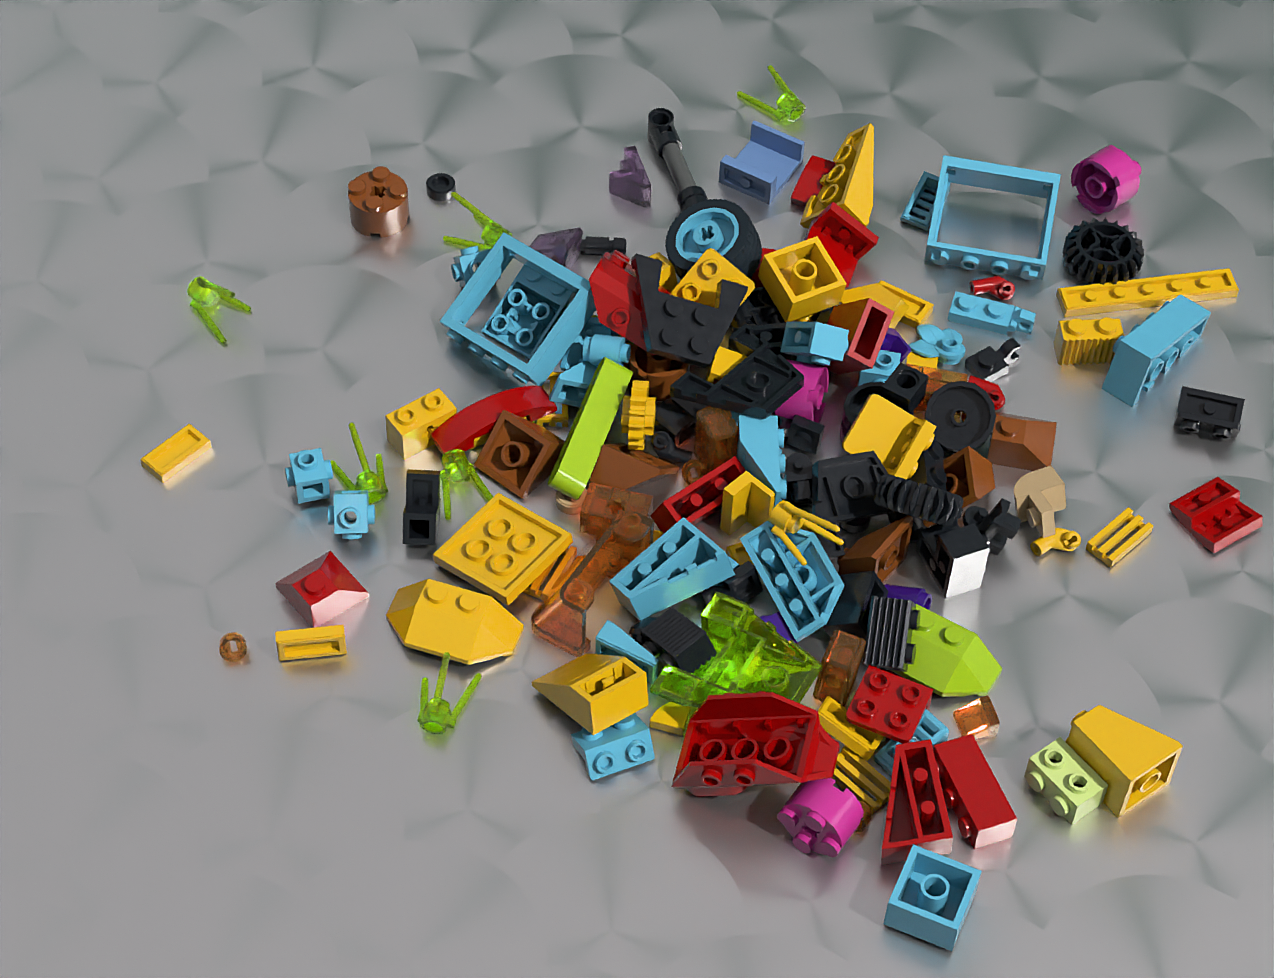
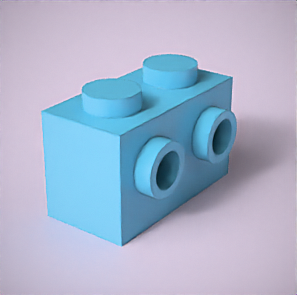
(815, 342)

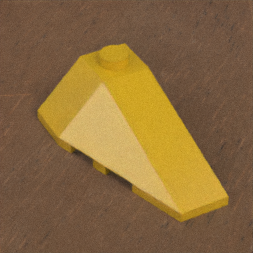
(849, 181)

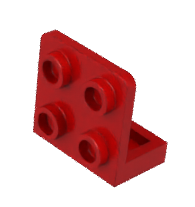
(842, 238)
(889, 705)

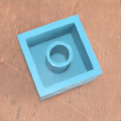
(932, 897)

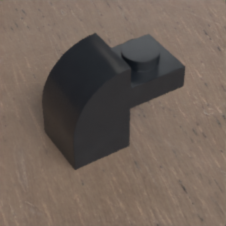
(422, 507)

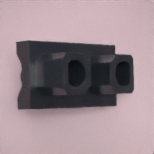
(799, 479)
(996, 525)

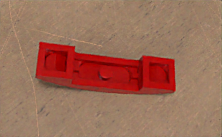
(482, 416)

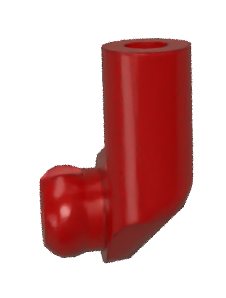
(994, 286)
(992, 389)

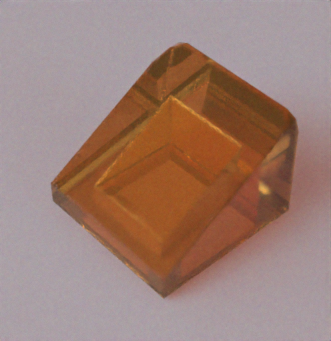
(977, 718)

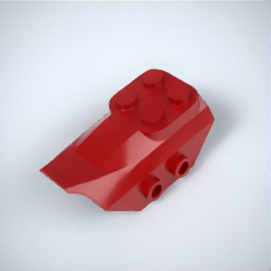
(616, 297)
(752, 742)

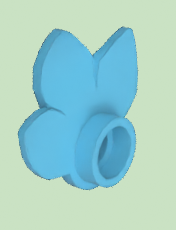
(939, 343)

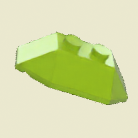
(950, 658)

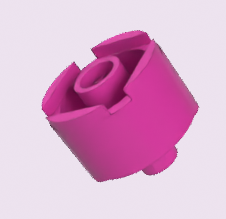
(1106, 179)
(808, 400)
(821, 817)

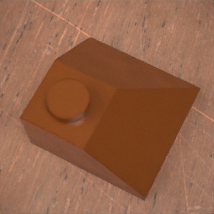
(1021, 442)
(519, 454)
(629, 468)
(968, 476)
(879, 550)

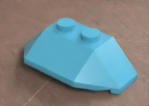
(800, 592)

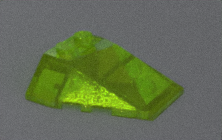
(747, 659)

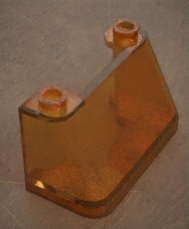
(562, 613)

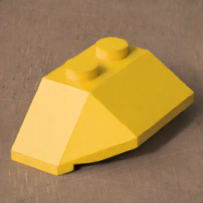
(453, 620)

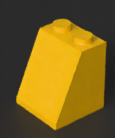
(1125, 755)

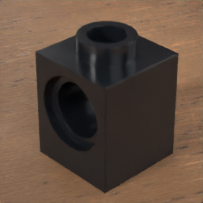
(905, 387)

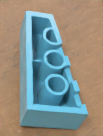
(1153, 348)

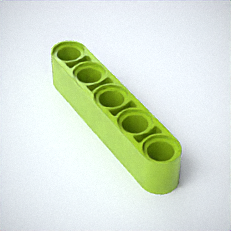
(590, 428)

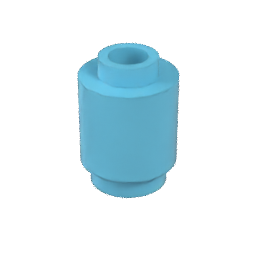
(606, 346)

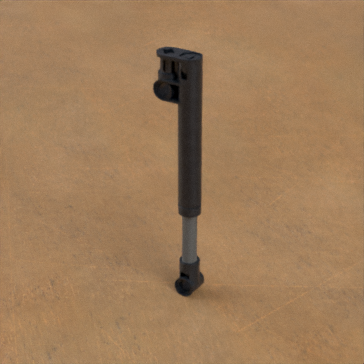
(758, 307)

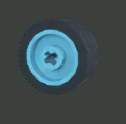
(717, 226)

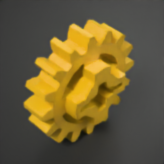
(638, 415)

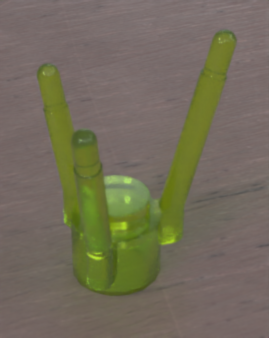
(788, 104)
(490, 233)
(207, 294)
(458, 470)
(367, 479)
(436, 714)

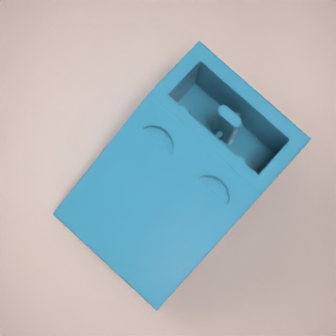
(528, 312)
(760, 452)

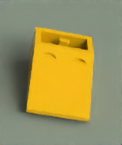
(596, 690)

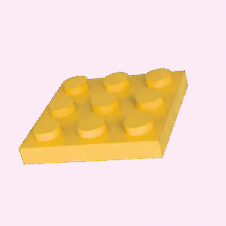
(503, 548)

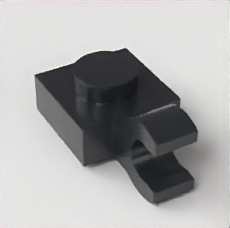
(993, 364)
(802, 433)
(741, 586)

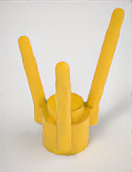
(790, 519)

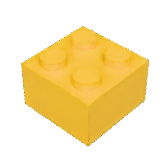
(801, 279)

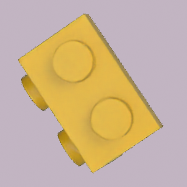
(702, 279)
(892, 434)

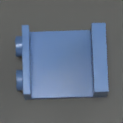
(763, 163)

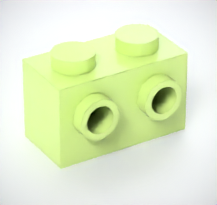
(1065, 781)

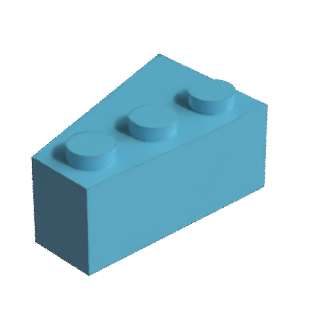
(671, 571)

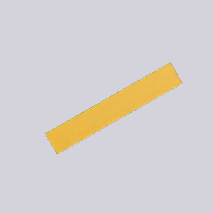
(1146, 292)

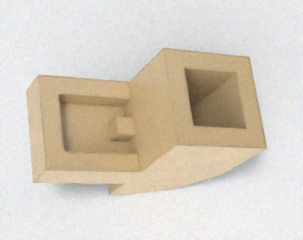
(1038, 497)

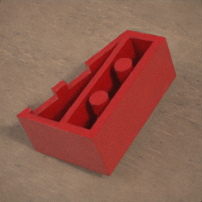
(915, 805)

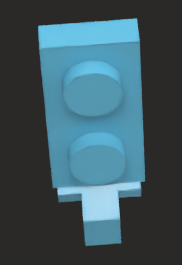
(990, 314)

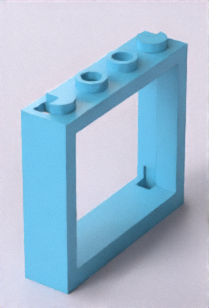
(998, 178)
(559, 337)

